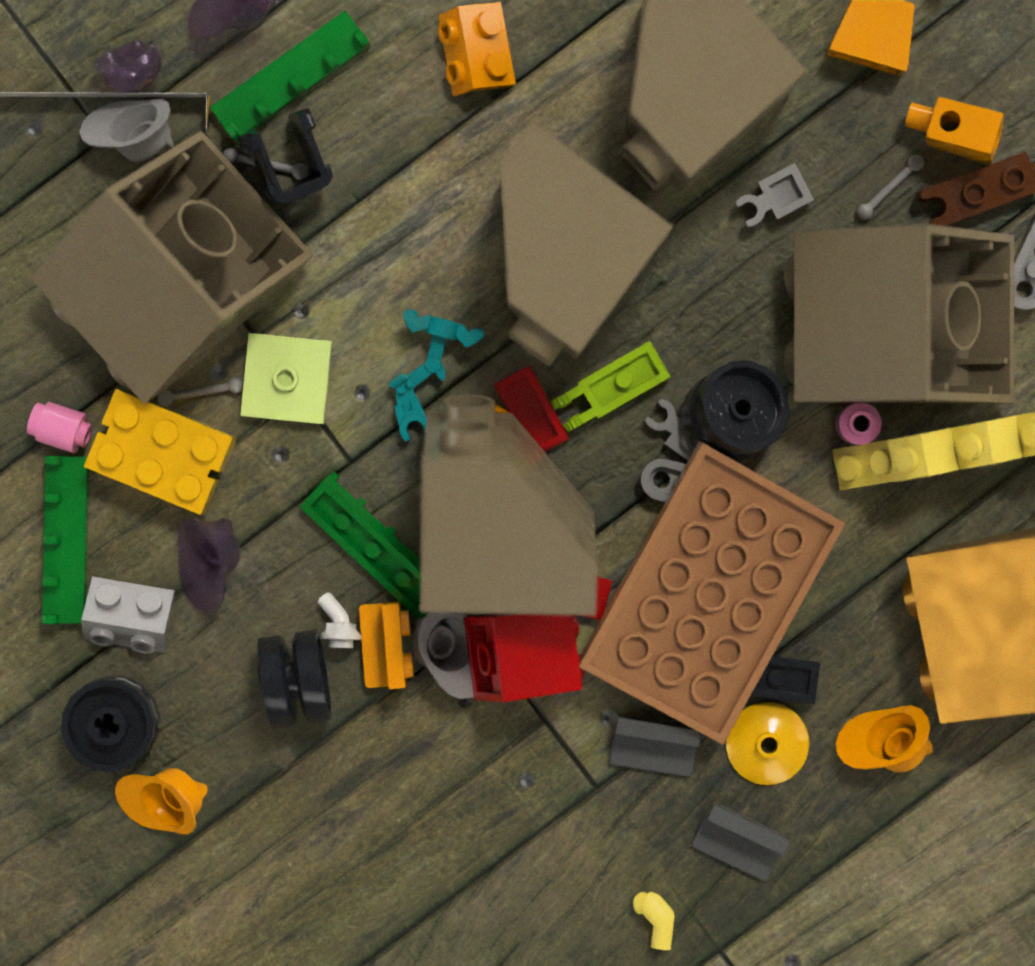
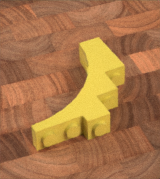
(935, 452)

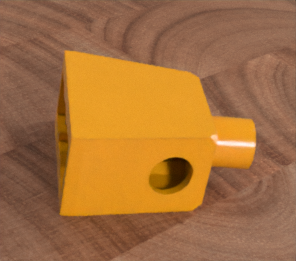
(875, 35)
(973, 139)

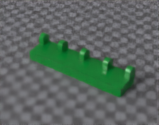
(290, 75)
(65, 539)
(367, 541)

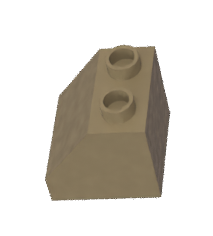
(699, 86)
(568, 244)
(169, 265)
(901, 316)
(500, 519)

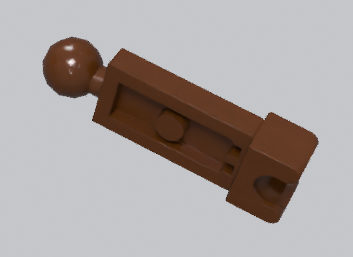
(981, 189)

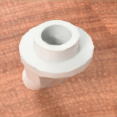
(340, 631)

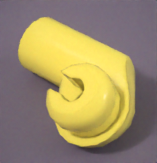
(659, 915)

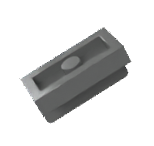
(654, 745)
(739, 841)

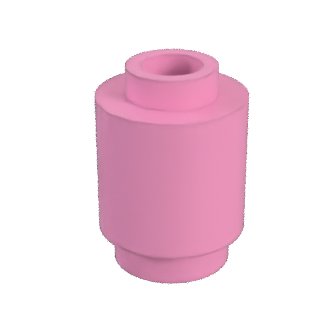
(59, 426)
(845, 427)

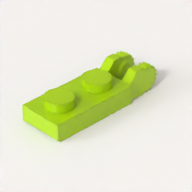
(615, 384)

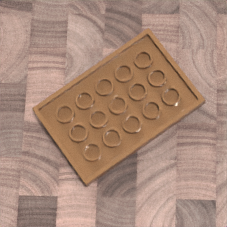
(710, 593)

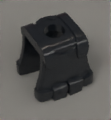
(302, 125)

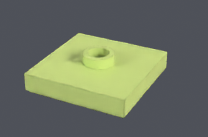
(286, 378)

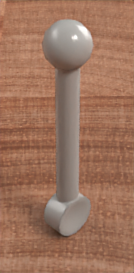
(914, 164)
(298, 171)
(167, 398)

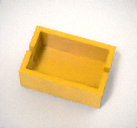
(160, 452)

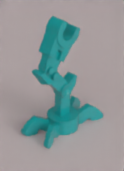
(408, 404)

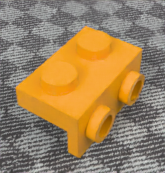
(476, 48)
(383, 645)

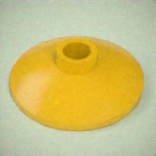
(755, 725)

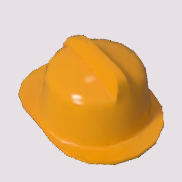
(886, 739)
(163, 800)

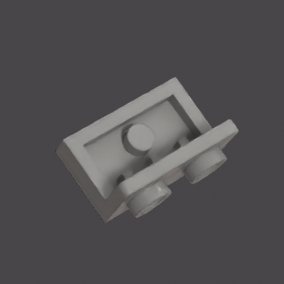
(127, 615)

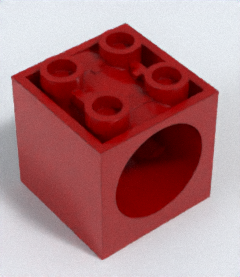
(522, 655)

